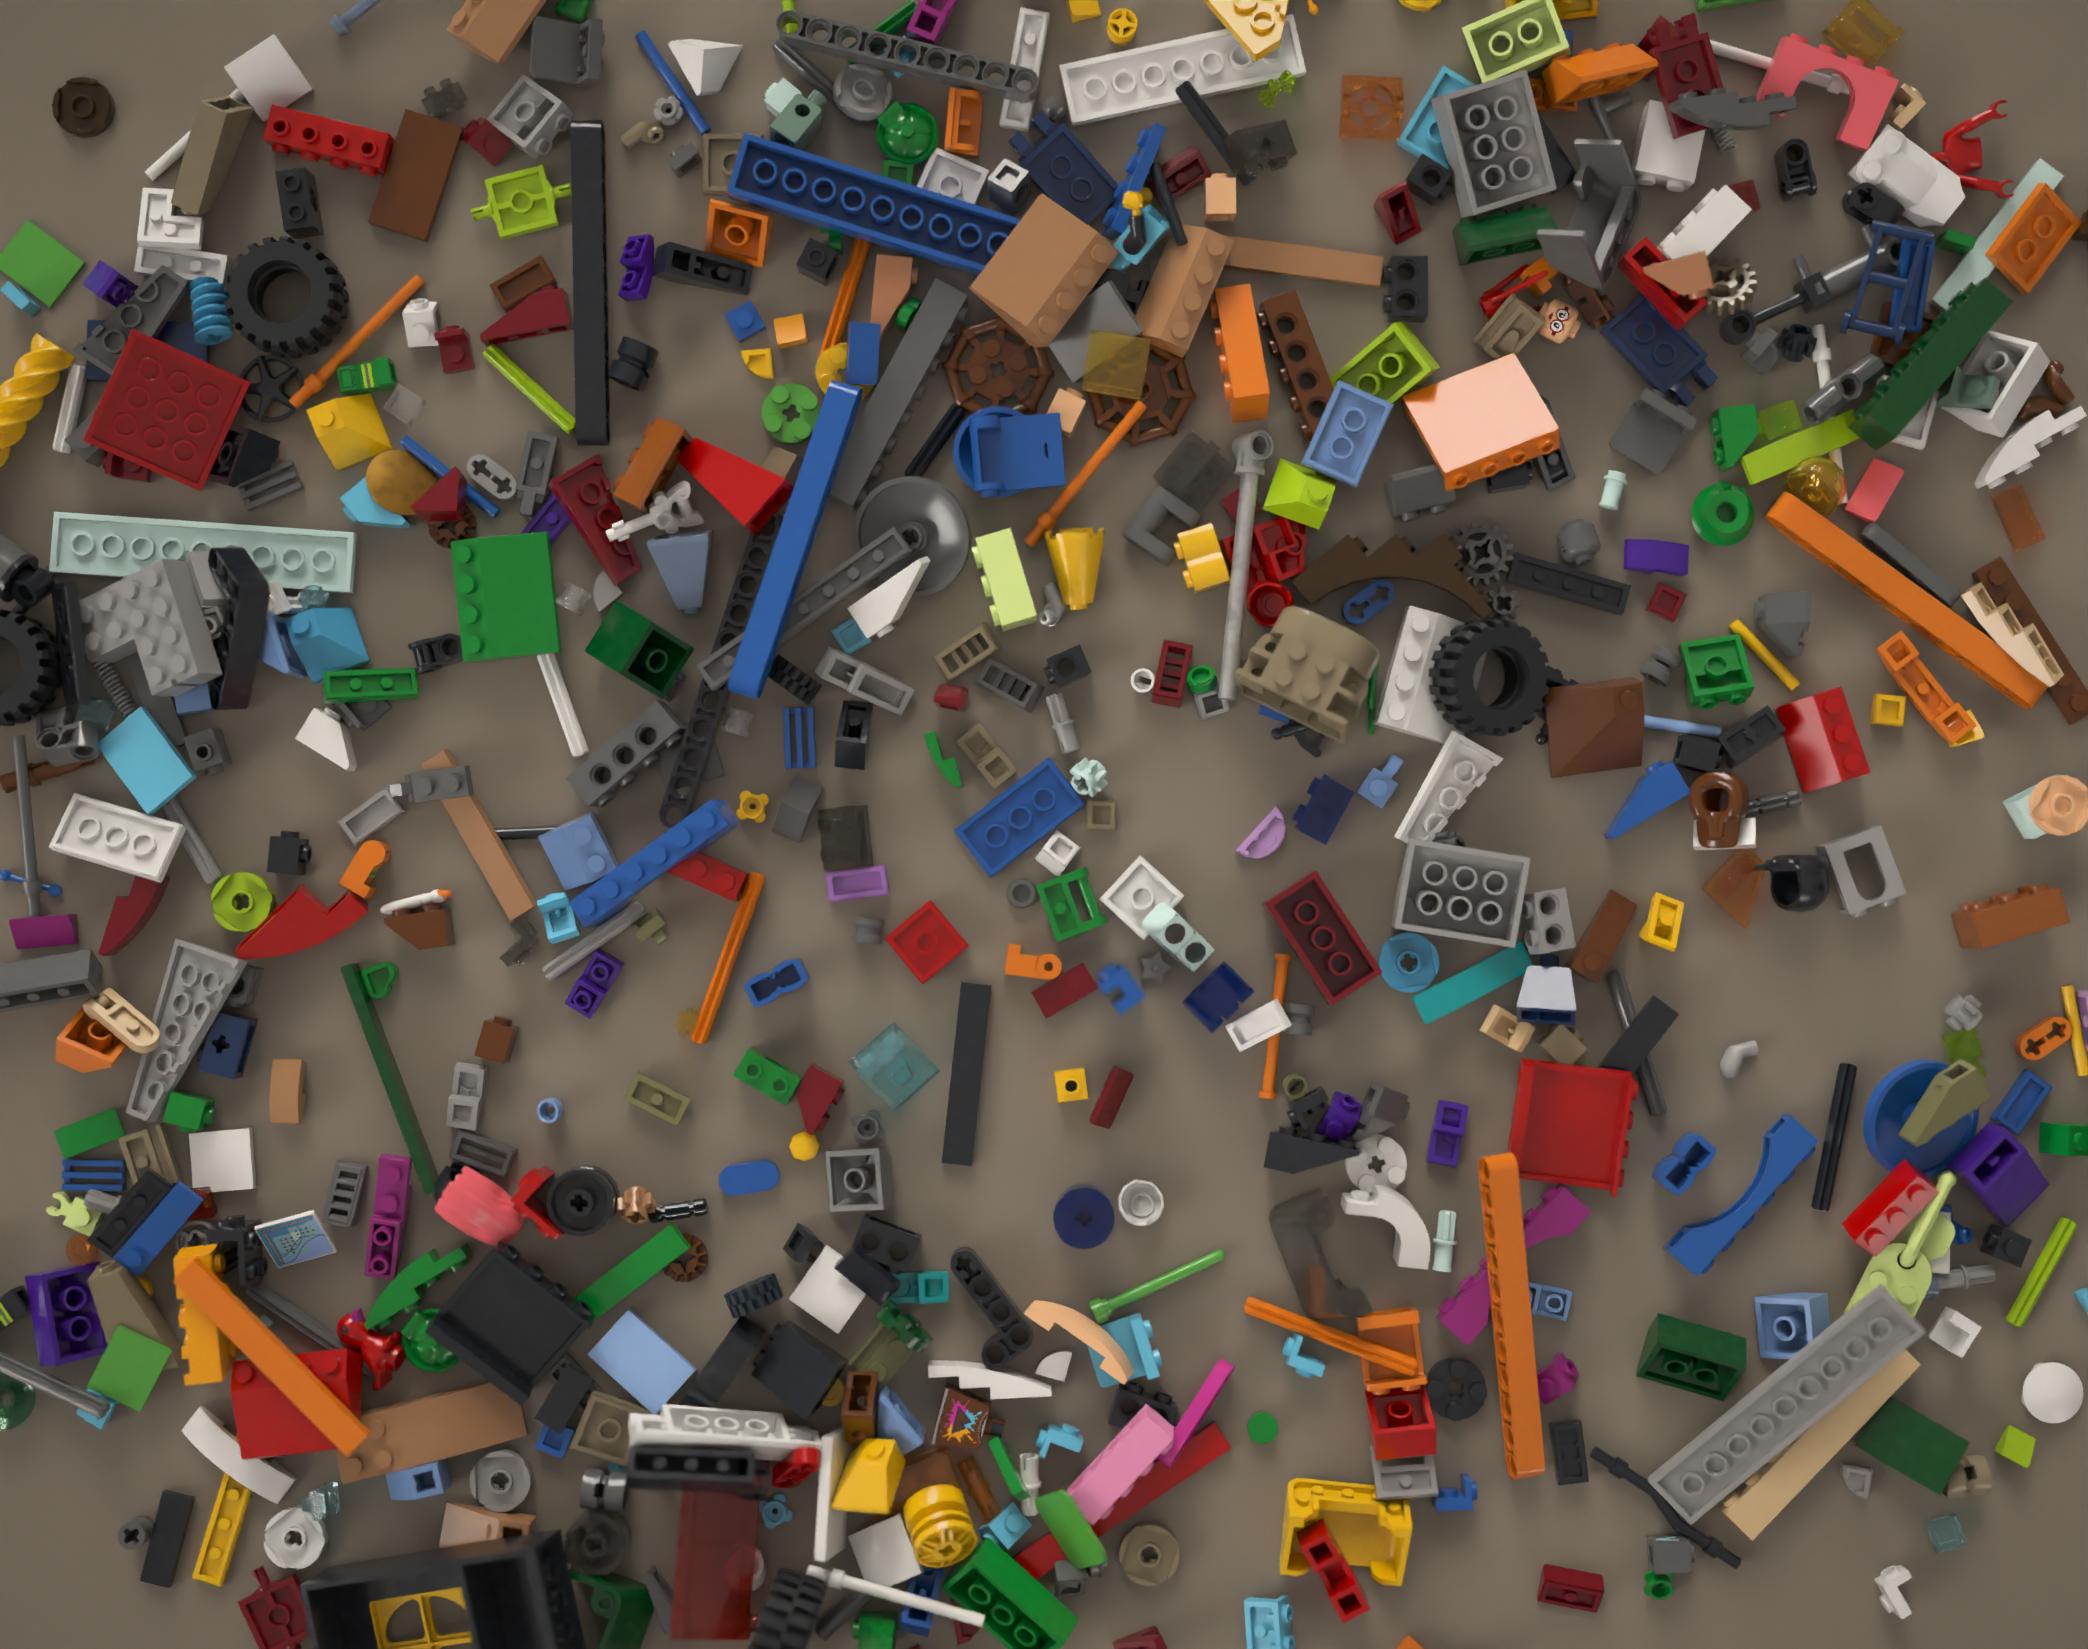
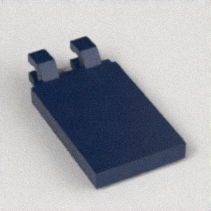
(1065, 169)
(1659, 351)

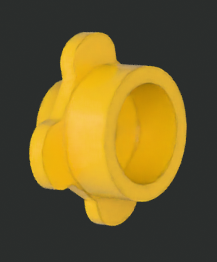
(746, 812)

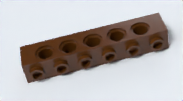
(1289, 309)

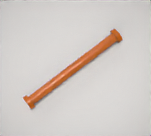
(1274, 1041)

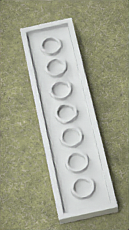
(1150, 74)

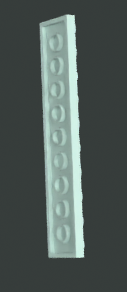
(126, 544)

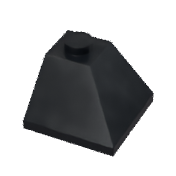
(243, 456)

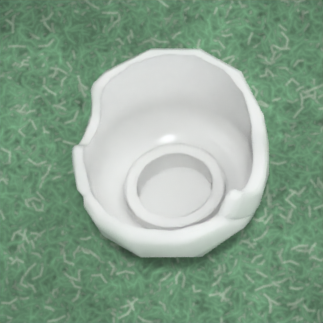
(1140, 1202)

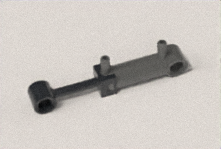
(1816, 288)

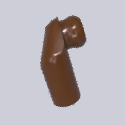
(2056, 383)
(2039, 404)

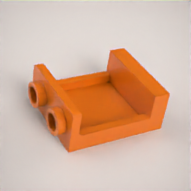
(1399, 1332)

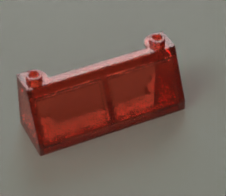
(715, 1567)

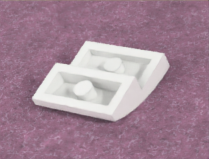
(268, 77)
(827, 1292)
(885, 1552)

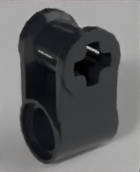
(1795, 176)
(1873, 205)
(433, 653)

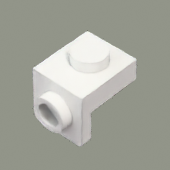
(420, 323)
(1892, 1597)

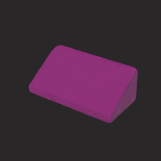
(44, 931)

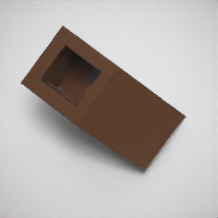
(425, 929)

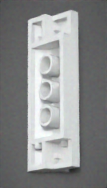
(721, 1430)

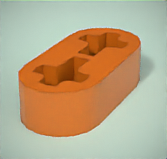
(2046, 1044)

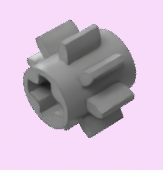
(1963, 1012)

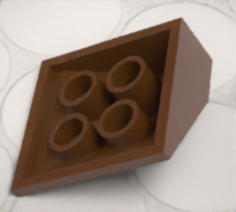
(1595, 726)

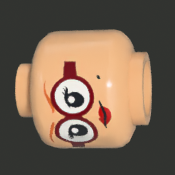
(1560, 321)

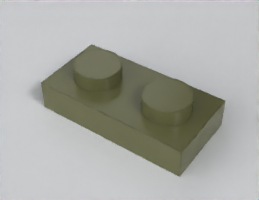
(657, 1098)

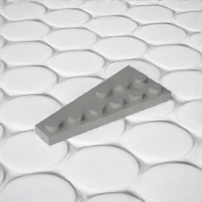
(187, 1005)

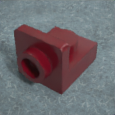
(455, 349)
(123, 469)

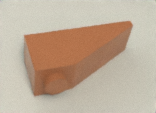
(891, 288)

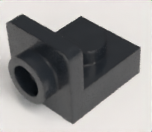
(1310, 1102)

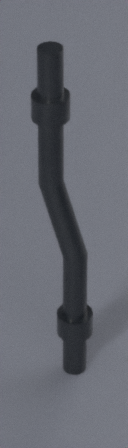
(1709, 1545)

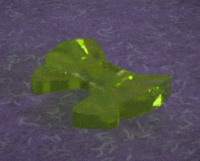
(1285, 82)

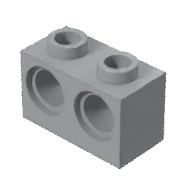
(1554, 919)

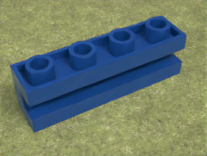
(1117, 976)

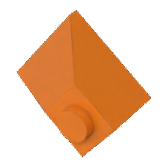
(87, 1044)

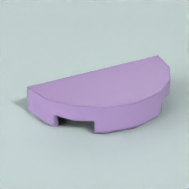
(1265, 837)

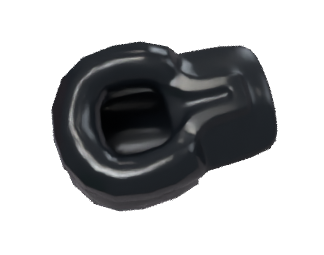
(1797, 881)

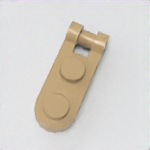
(123, 1021)

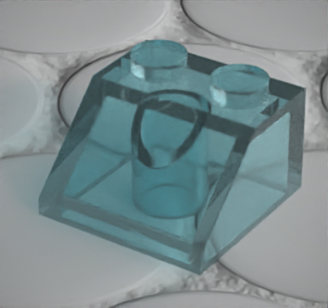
(894, 1066)

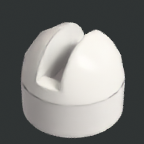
(1141, 686)

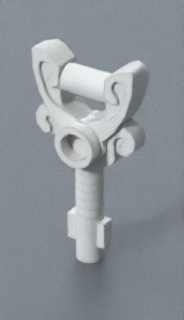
(661, 514)

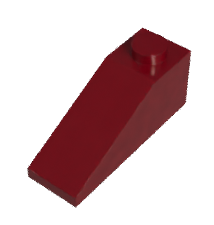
(534, 317)

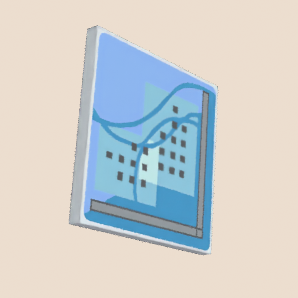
(295, 1239)

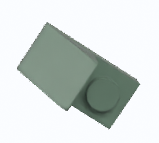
(1968, 391)

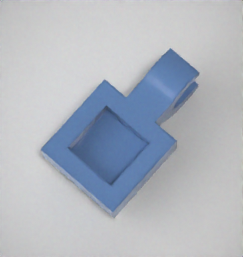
(1378, 785)

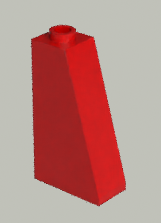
(740, 486)

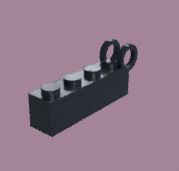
(696, 1471)

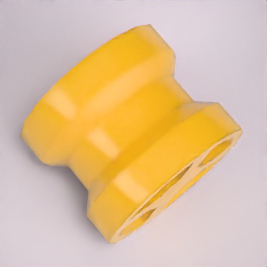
(1121, 19)

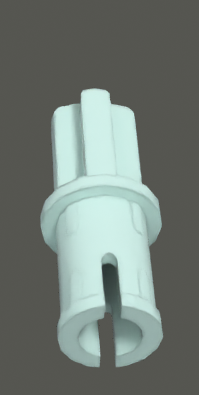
(1444, 1241)

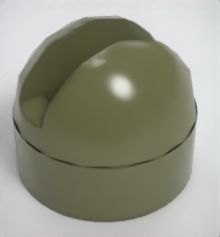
(1298, 1090)

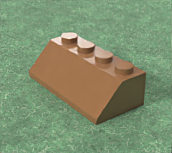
(493, 26)
(1182, 288)

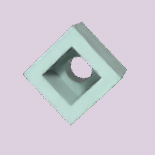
(779, 96)

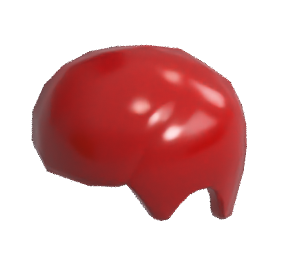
(1268, 601)

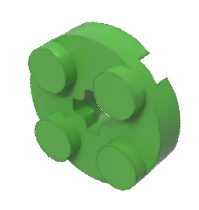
(783, 398)

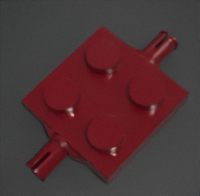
(275, 1612)

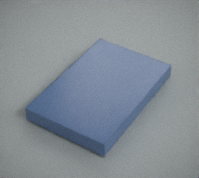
(1347, 434)

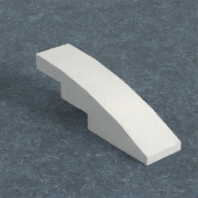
(1002, 1382)

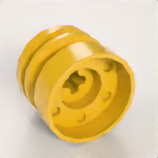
(939, 1526)

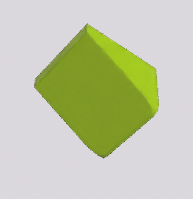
(2016, 1446)

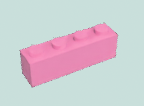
(1121, 1463)

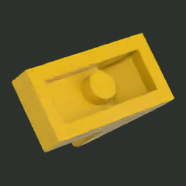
(1663, 922)

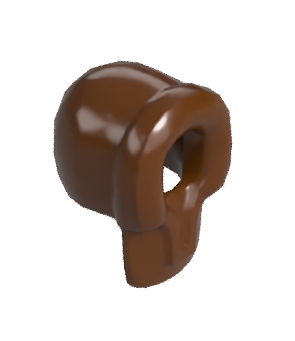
(1717, 805)

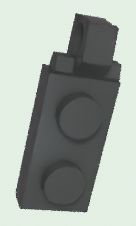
(535, 471)
(435, 784)

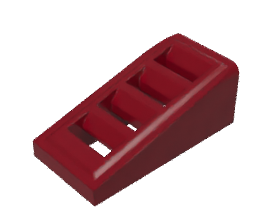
(951, 697)
(1169, 698)

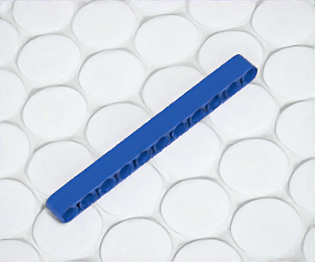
(795, 539)

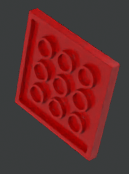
(166, 410)

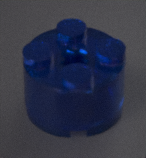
(1218, 996)
(1096, 1228)

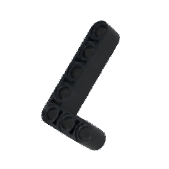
(241, 627)

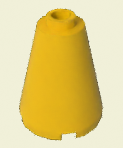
(1076, 563)

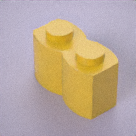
(1202, 558)

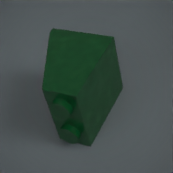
(639, 649)

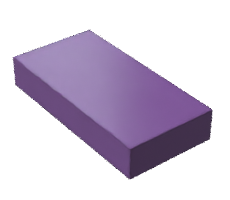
(857, 883)

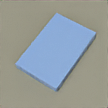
(642, 1361)

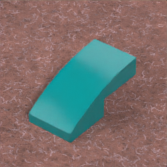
(922, 1287)

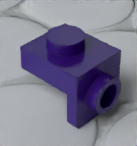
(1339, 1117)

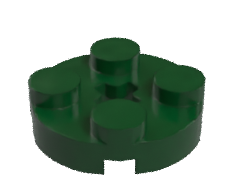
(905, 1326)

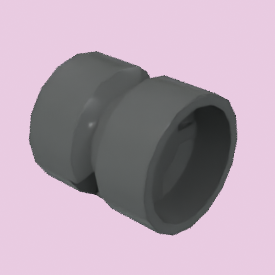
(614, 1493)

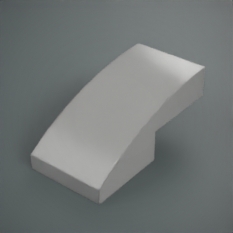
(466, 1096)

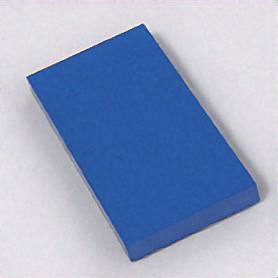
(1019, 817)

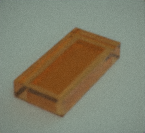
(2017, 517)

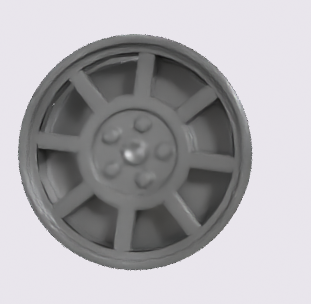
(194, 1234)

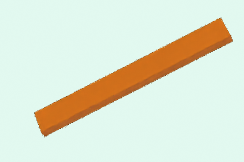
(272, 1356)

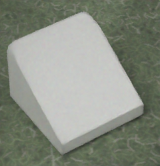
(1057, 853)

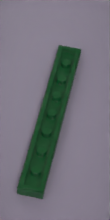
(391, 1077)

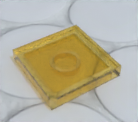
(1115, 364)

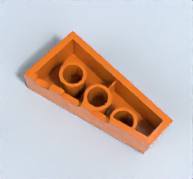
(1241, 353)

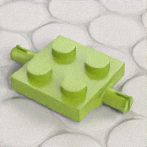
(521, 202)

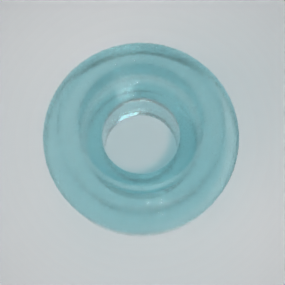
(313, 597)

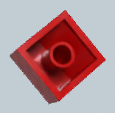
(1401, 1423)

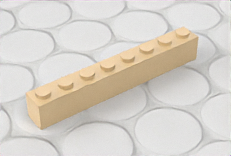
(1787, 1473)

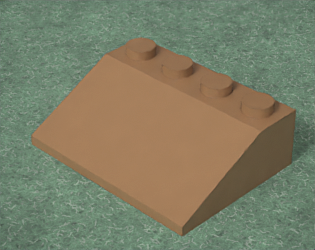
(1043, 271)

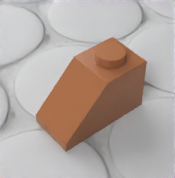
(1684, 274)

